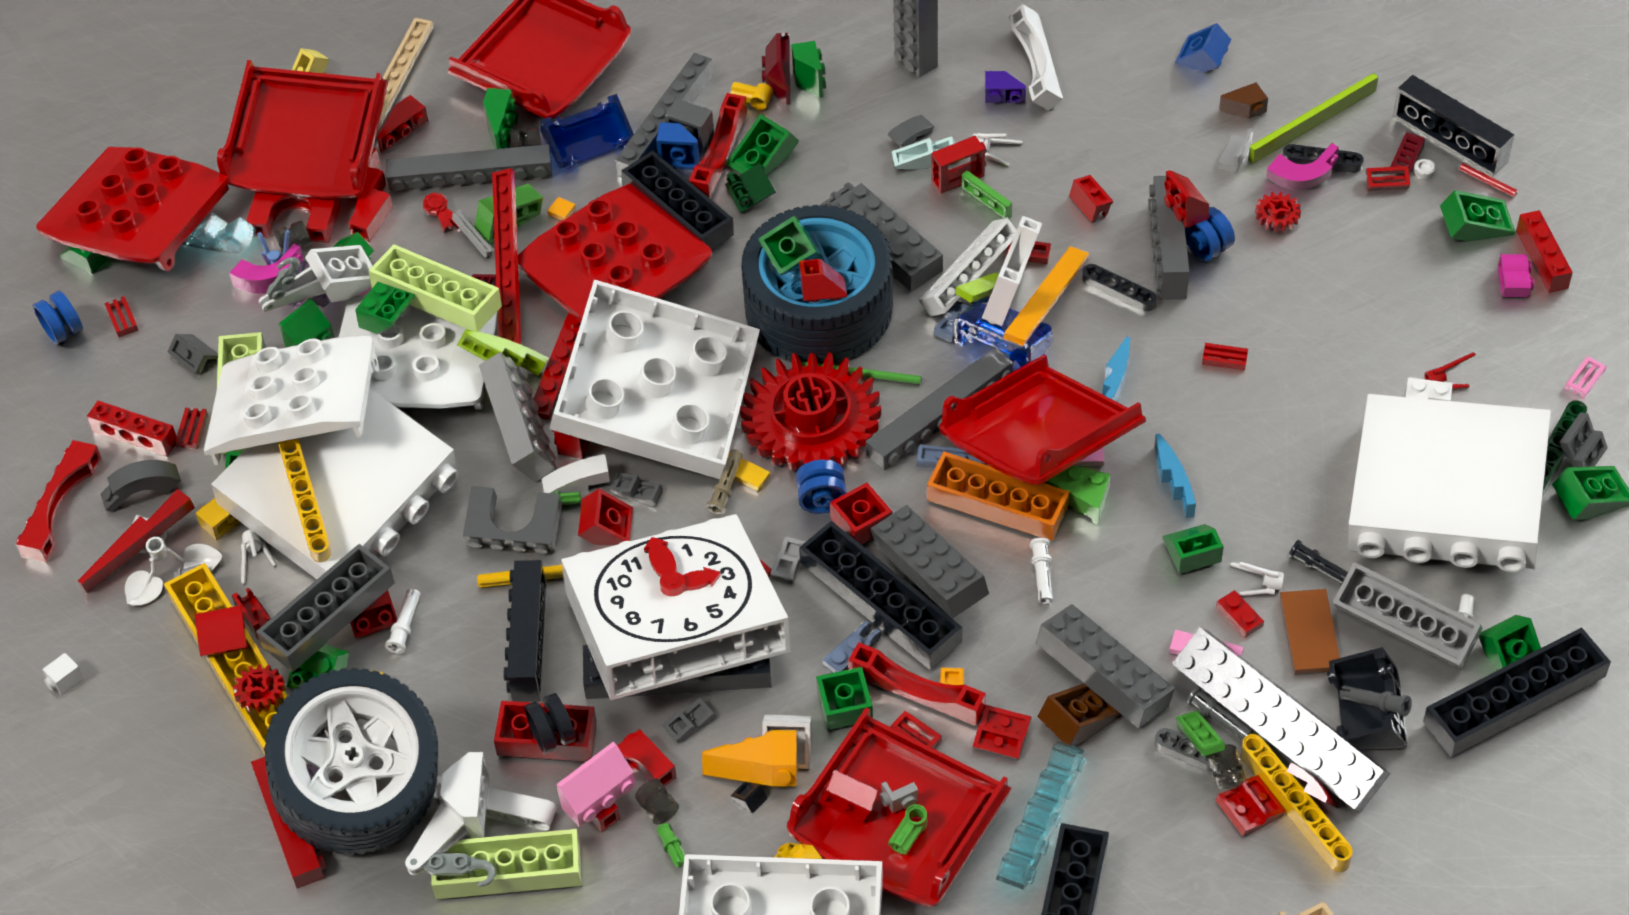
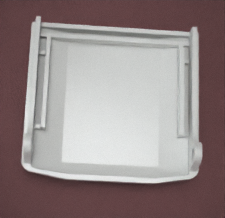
(422, 360)
(292, 393)

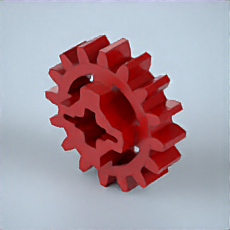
(1278, 211)
(259, 687)

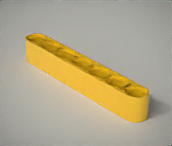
(305, 499)
(1297, 812)

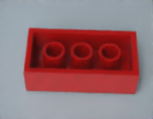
(516, 739)

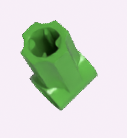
(908, 830)

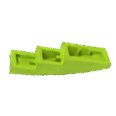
(488, 345)

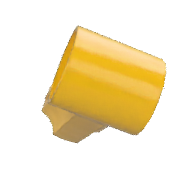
(757, 95)

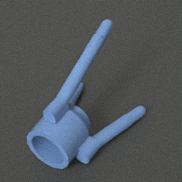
(274, 255)

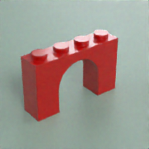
(269, 206)
(646, 759)

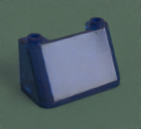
(587, 133)
(971, 326)

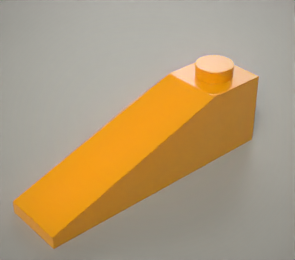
(757, 760)

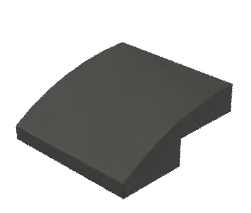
(1583, 443)

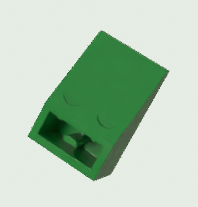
(500, 115)

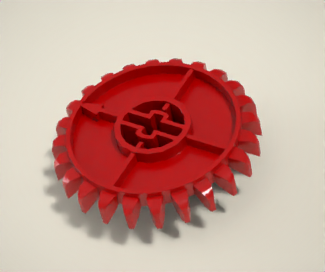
(805, 435)

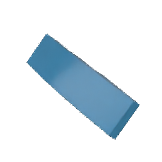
(1116, 371)
(1172, 471)

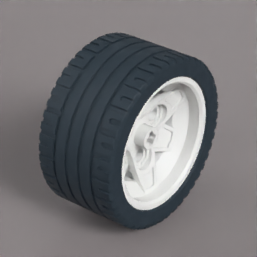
(370, 818)

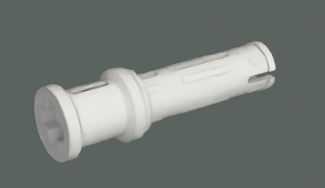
(1041, 562)
(401, 629)

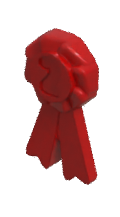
(437, 205)

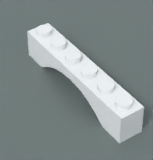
(1029, 30)

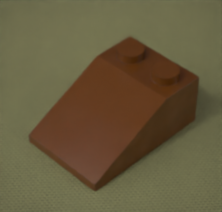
(1076, 714)

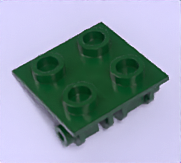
(749, 187)

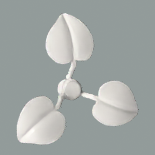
(144, 588)

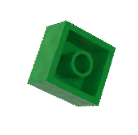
(843, 697)

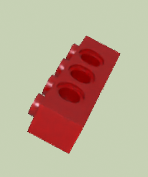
(132, 428)

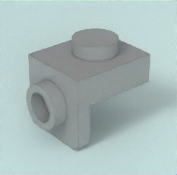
(899, 798)

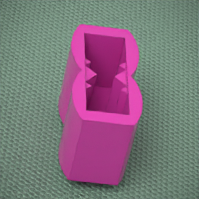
(1515, 275)

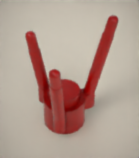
(1439, 373)

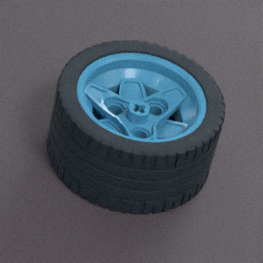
(828, 326)

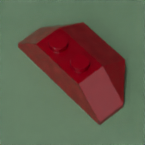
(778, 66)

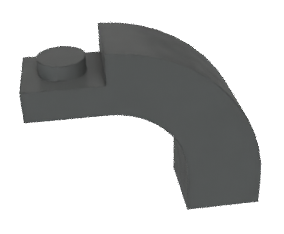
(136, 477)

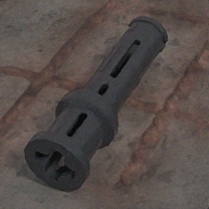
(1312, 558)

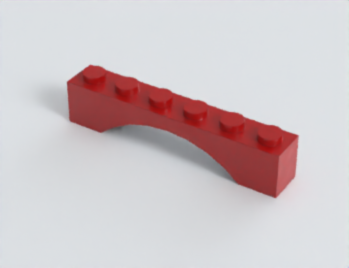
(730, 120)
(77, 464)
(954, 700)

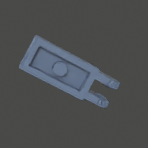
(838, 658)

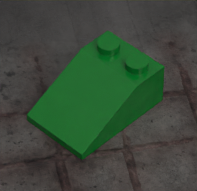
(763, 144)
(1476, 217)
(1591, 491)

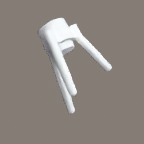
(990, 138)
(252, 544)
(1271, 579)

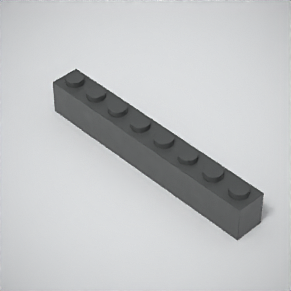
(685, 87)
(467, 167)
(925, 417)

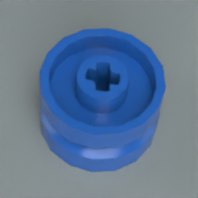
(1210, 236)
(57, 317)
(819, 484)

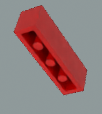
(1544, 251)

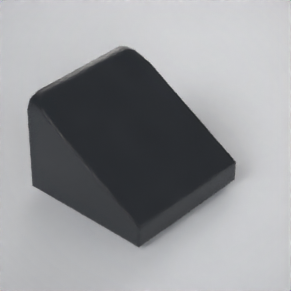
(749, 796)

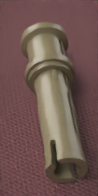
(723, 489)

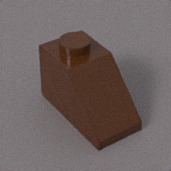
(1245, 101)

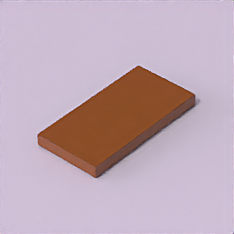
(1309, 630)

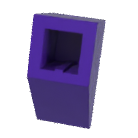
(1003, 88)

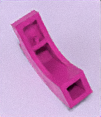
(1303, 176)
(257, 278)

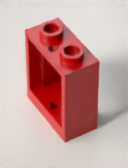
(940, 160)

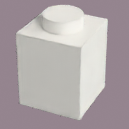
(62, 674)

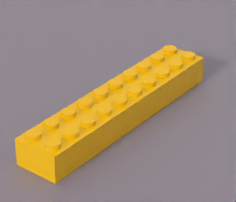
(199, 593)

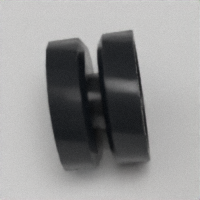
(550, 723)

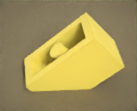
(310, 61)

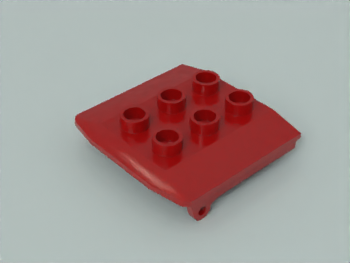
(544, 52)
(302, 132)
(134, 206)
(615, 241)
(1035, 422)
(956, 799)

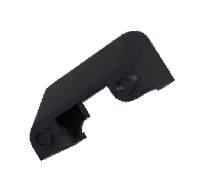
(1366, 724)

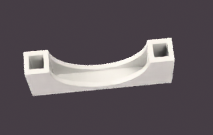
(1011, 271)

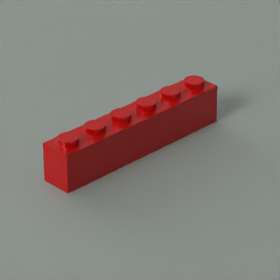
(300, 856)

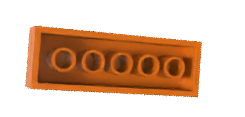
(997, 497)

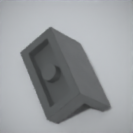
(191, 352)

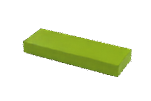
(977, 288)

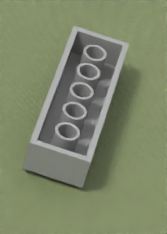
(518, 417)
(1407, 615)

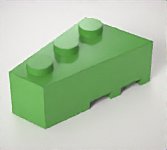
(527, 207)
(1086, 489)

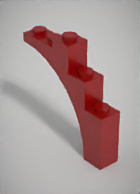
(372, 204)

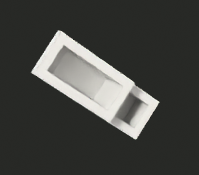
(577, 476)

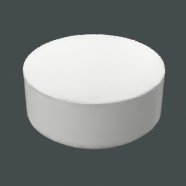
(1424, 169)

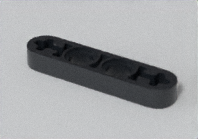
(1348, 156)
(1117, 289)

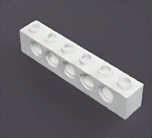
(968, 266)

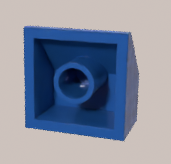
(1204, 49)
(677, 146)

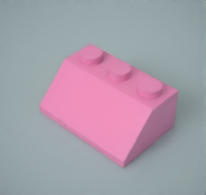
(595, 785)

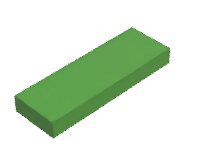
(986, 195)
(1200, 733)

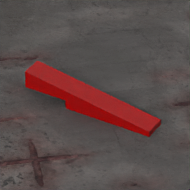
(135, 539)

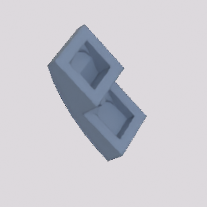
(945, 327)

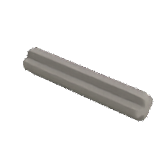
(472, 234)

